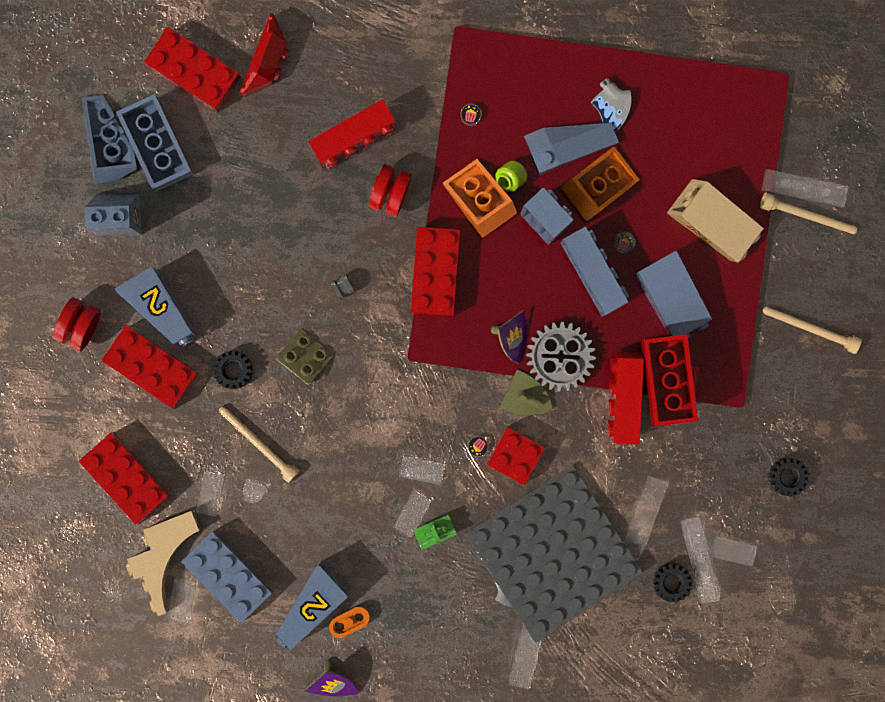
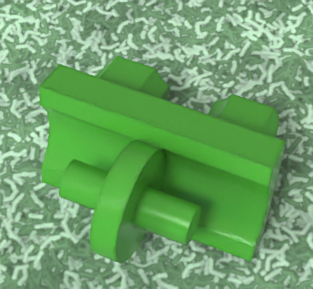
(435, 532)

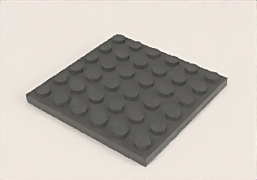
(554, 554)

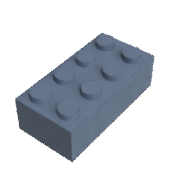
(154, 143)
(546, 215)
(594, 271)
(227, 576)

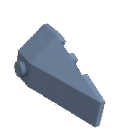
(565, 144)
(108, 146)

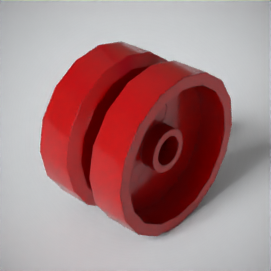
(392, 191)
(76, 324)

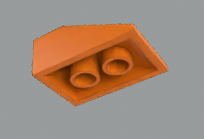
(600, 183)
(480, 198)

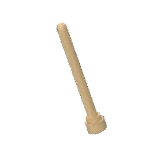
(769, 202)
(851, 343)
(288, 471)

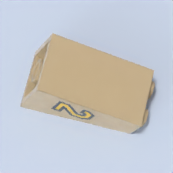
(715, 220)

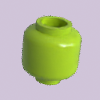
(511, 176)

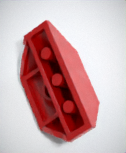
(266, 59)

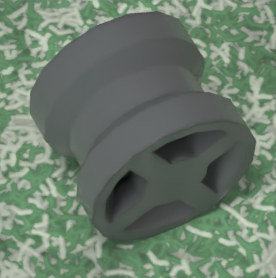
(342, 286)

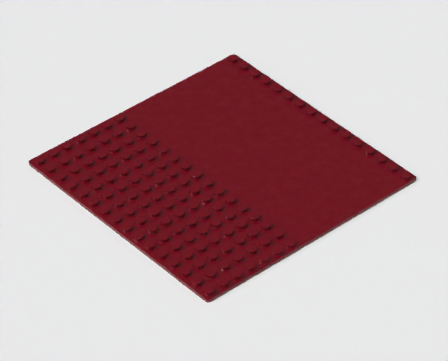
(681, 126)

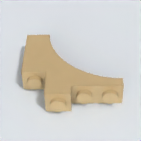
(153, 564)

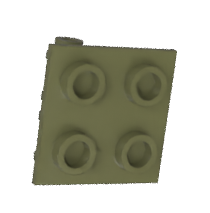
(304, 357)

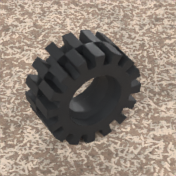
(223, 360)
(779, 486)
(659, 582)

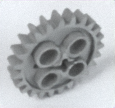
(561, 337)

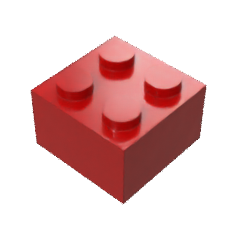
(515, 456)

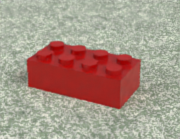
(192, 69)
(353, 134)
(435, 271)
(150, 367)
(669, 380)
(627, 397)
(124, 478)

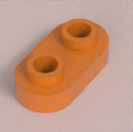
(349, 622)

